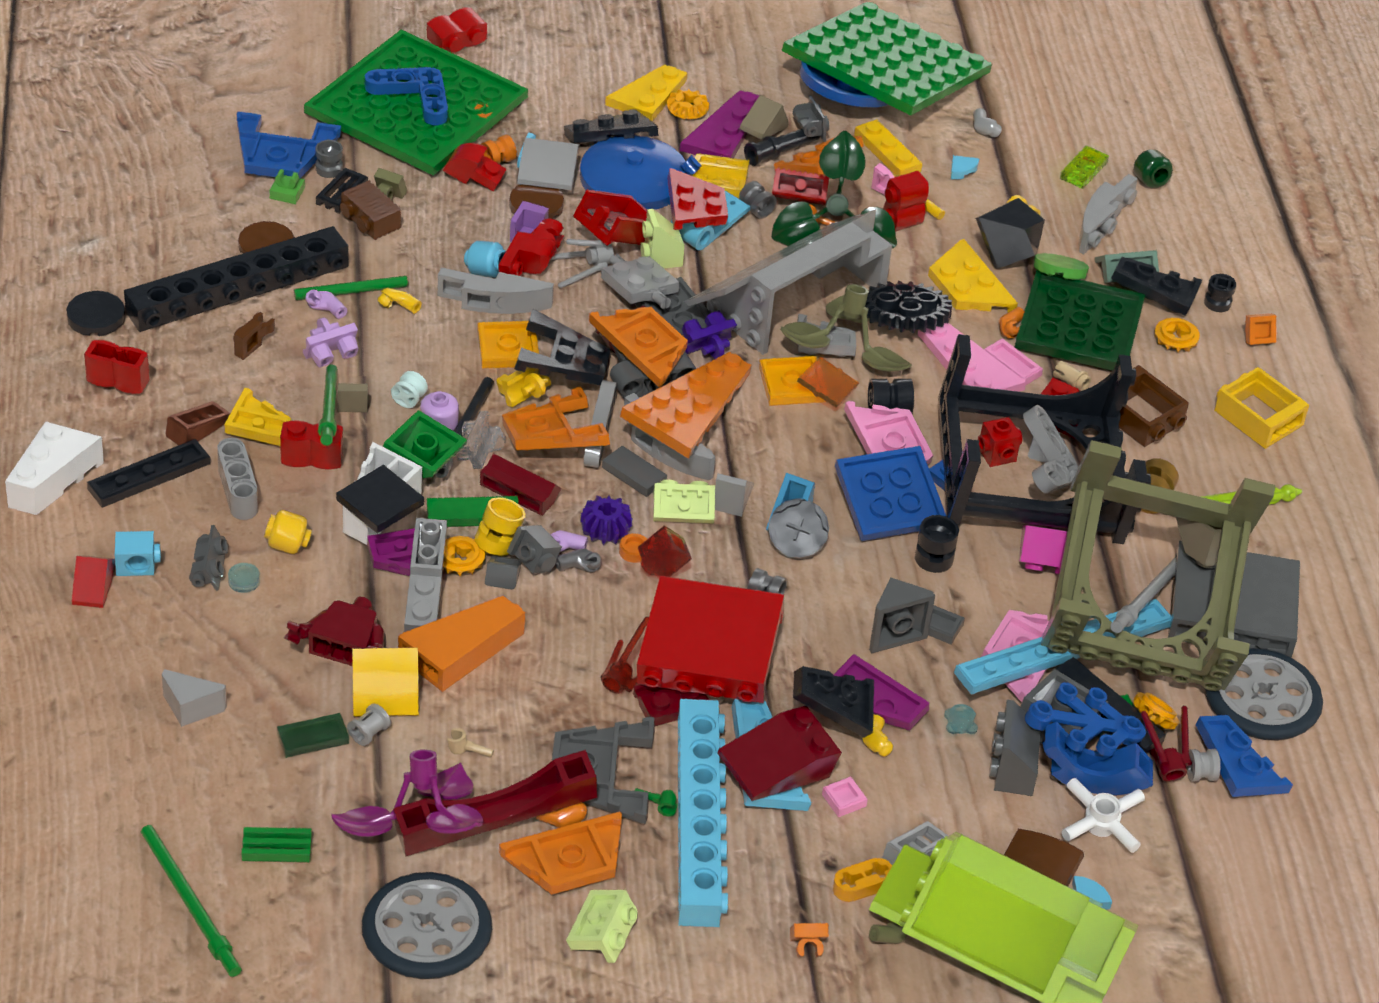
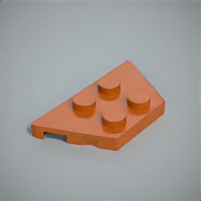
(643, 339)
(568, 854)

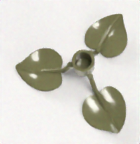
(849, 307)

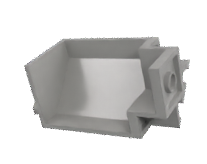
(750, 293)

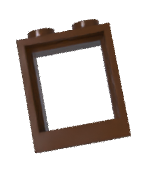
(1161, 398)

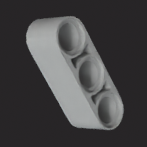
(237, 478)

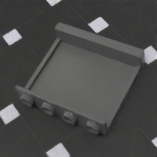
(1266, 602)

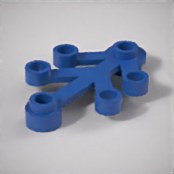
(1125, 728)

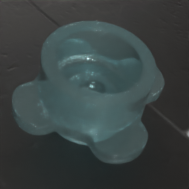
(960, 719)

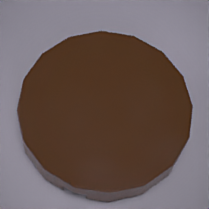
(542, 196)
(262, 235)

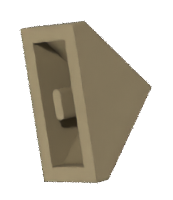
(765, 118)

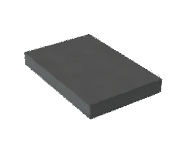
(678, 311)

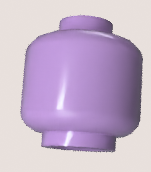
(442, 408)

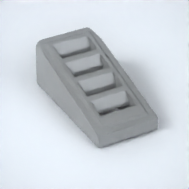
(915, 839)

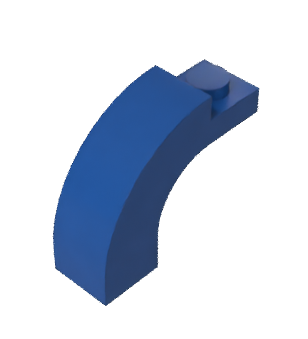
(1115, 774)

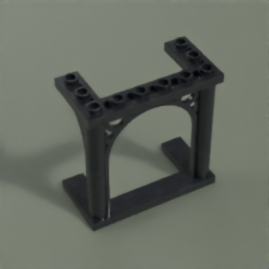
(1091, 408)

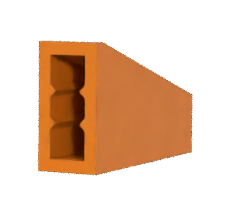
(464, 640)

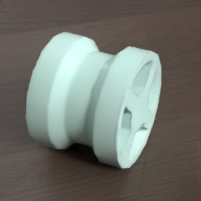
(409, 389)

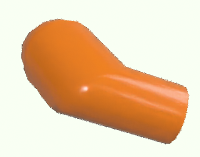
(1008, 322)

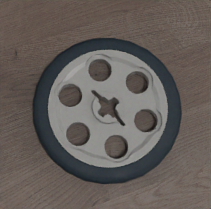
(1273, 726)
(424, 962)

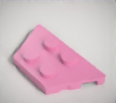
(886, 429)
(1013, 630)

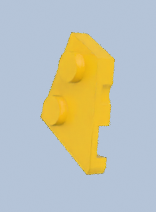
(255, 419)

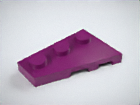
(891, 699)

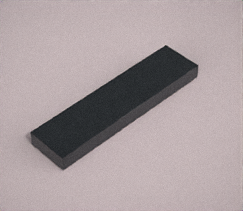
(148, 473)
(1083, 676)

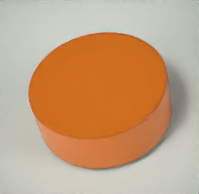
(629, 547)

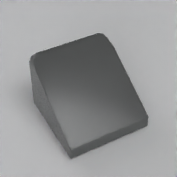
(502, 572)

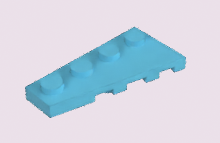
(745, 718)

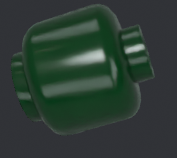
(1153, 168)

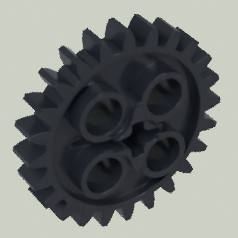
(908, 306)

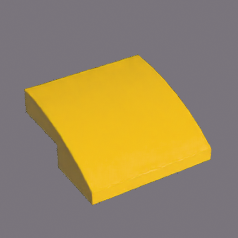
(723, 172)
(385, 679)

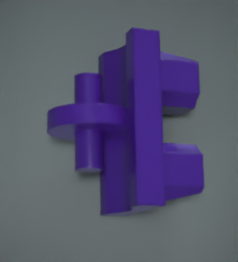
(710, 339)

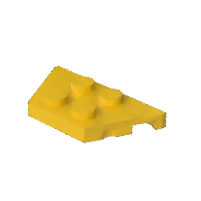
(969, 280)

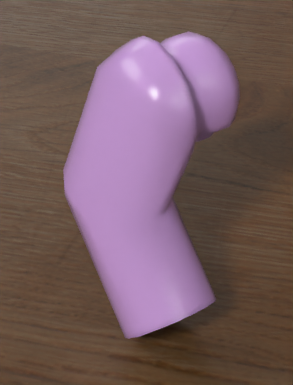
(325, 301)
(570, 540)

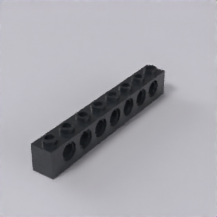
(235, 278)

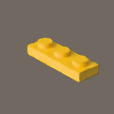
(888, 148)

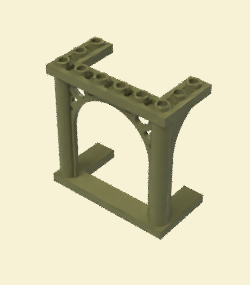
(1221, 654)

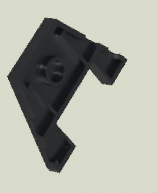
(571, 352)

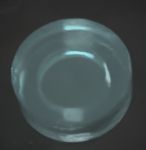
(243, 577)

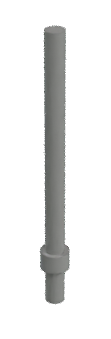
(1129, 613)

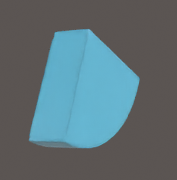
(963, 166)
(1093, 890)

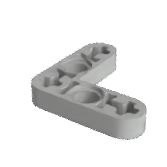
(1061, 464)

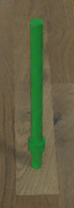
(327, 425)
(218, 944)

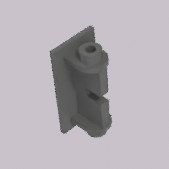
(811, 119)
(209, 559)

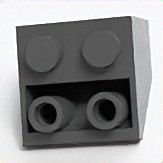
(1016, 752)

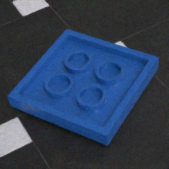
(888, 492)

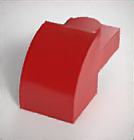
(470, 162)

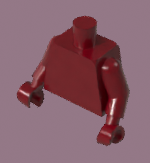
(340, 630)

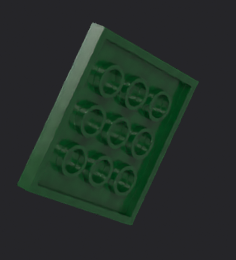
(1079, 320)

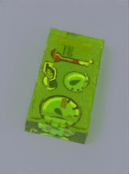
(1084, 167)

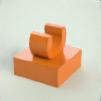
(1260, 329)
(809, 933)

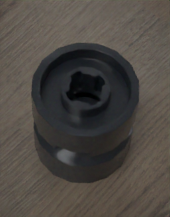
(891, 395)
(936, 543)

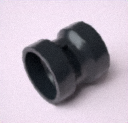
(1220, 292)

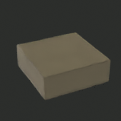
(352, 397)

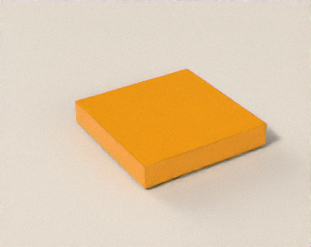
(502, 342)
(781, 378)

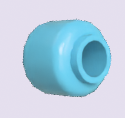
(484, 258)

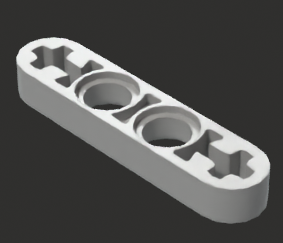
(602, 414)

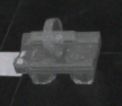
(480, 440)

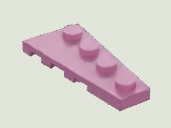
(982, 369)

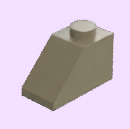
(1200, 541)

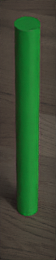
(355, 287)

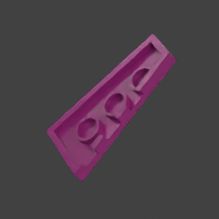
(721, 132)

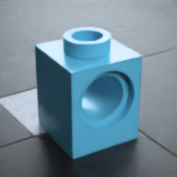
(136, 553)

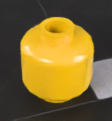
(287, 532)

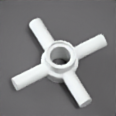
(1103, 815)

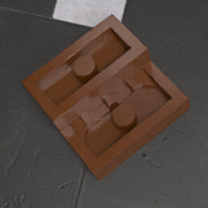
(1045, 855)

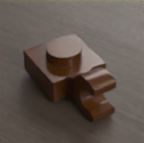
(250, 335)

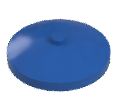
(836, 89)
(631, 168)

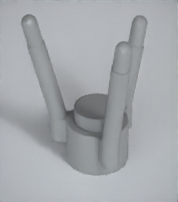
(596, 254)

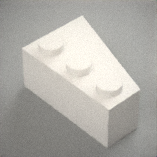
(50, 465)
(402, 467)

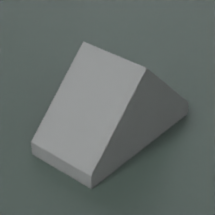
(732, 494)
(192, 696)

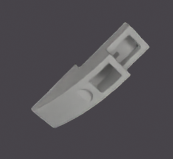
(1103, 210)
(501, 295)
(698, 465)
(425, 572)

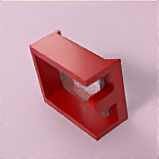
(612, 217)

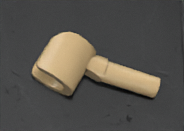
(460, 744)

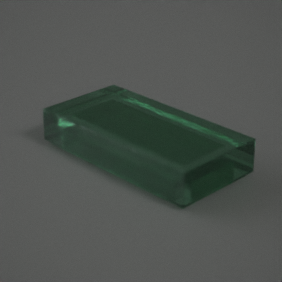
(312, 735)

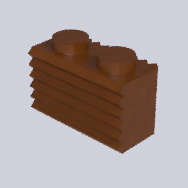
(370, 210)

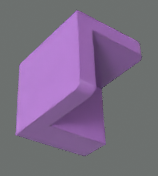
(527, 218)

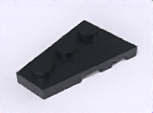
(600, 129)
(1161, 287)
(836, 697)

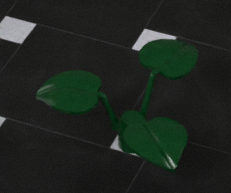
(840, 160)

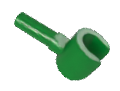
(666, 801)

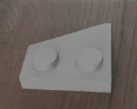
(841, 340)

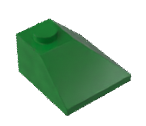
(425, 443)

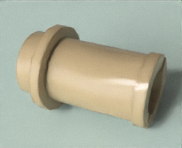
(1072, 376)

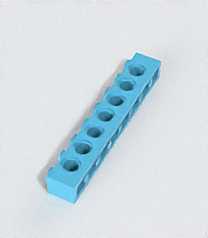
(699, 814)

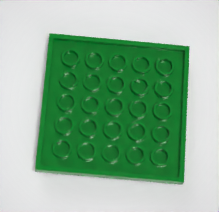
(887, 57)
(396, 120)

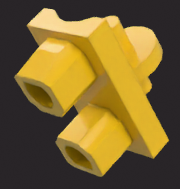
(522, 385)

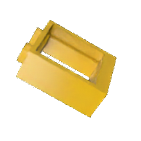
(1289, 407)

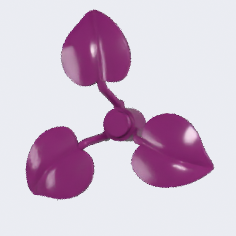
(448, 785)

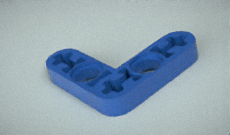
(386, 82)

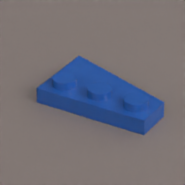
(1240, 764)

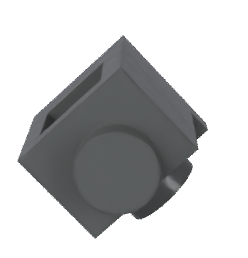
(535, 548)

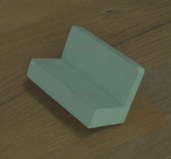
(1110, 261)

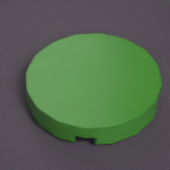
(1063, 265)

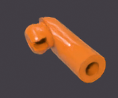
(565, 816)

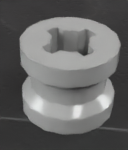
(1204, 765)

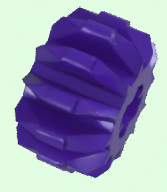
(606, 519)

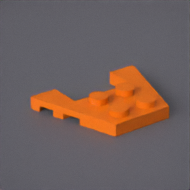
(548, 428)

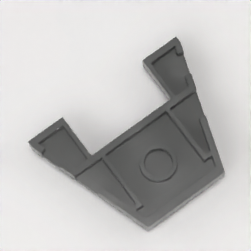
(602, 751)

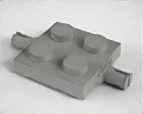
(640, 280)

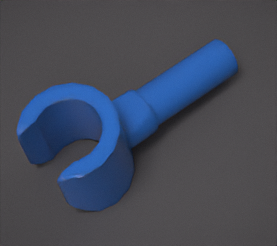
(691, 165)

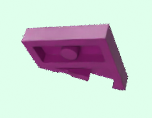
(392, 551)

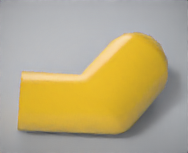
(400, 297)
(878, 740)

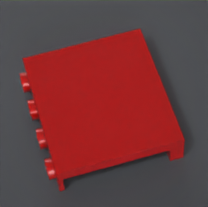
(710, 639)

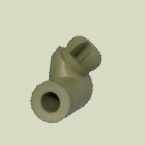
(887, 934)

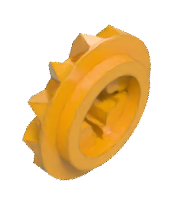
(680, 104)
(1186, 331)
(466, 548)
(1157, 710)

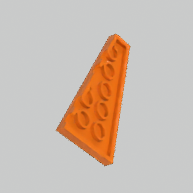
(689, 405)

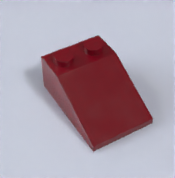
(781, 754)

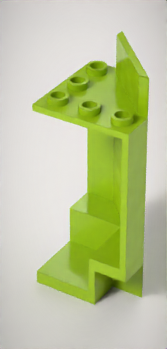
(1005, 920)

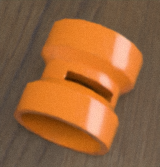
(501, 150)

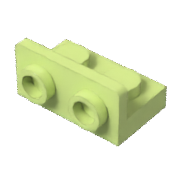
(684, 502)
(603, 923)

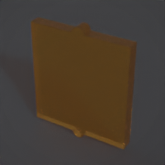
(828, 382)

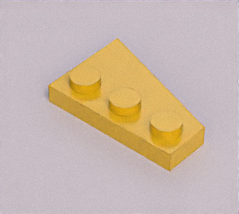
(648, 92)

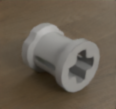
(369, 724)

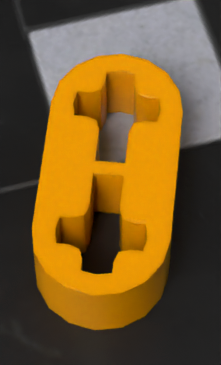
(861, 877)

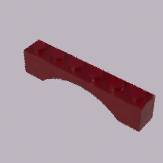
(553, 787)

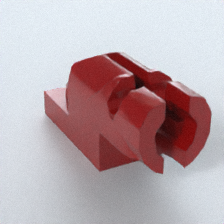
(532, 250)

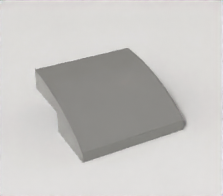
(548, 164)

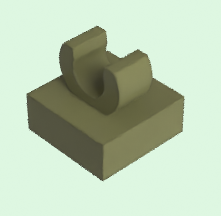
(390, 183)

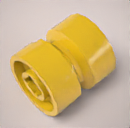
(499, 525)

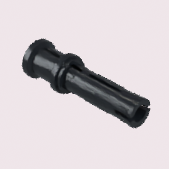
(773, 146)

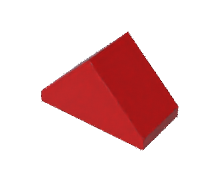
(92, 580)

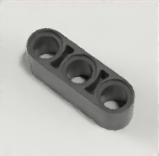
(633, 380)

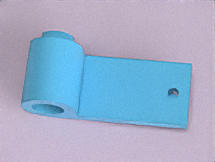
(703, 236)

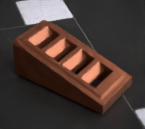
(195, 422)

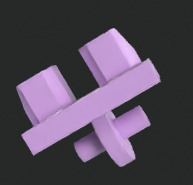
(329, 338)

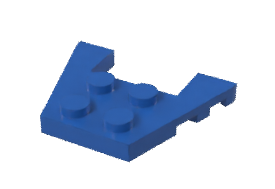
(268, 153)

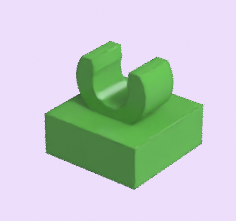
(287, 188)

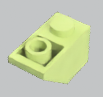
(662, 241)

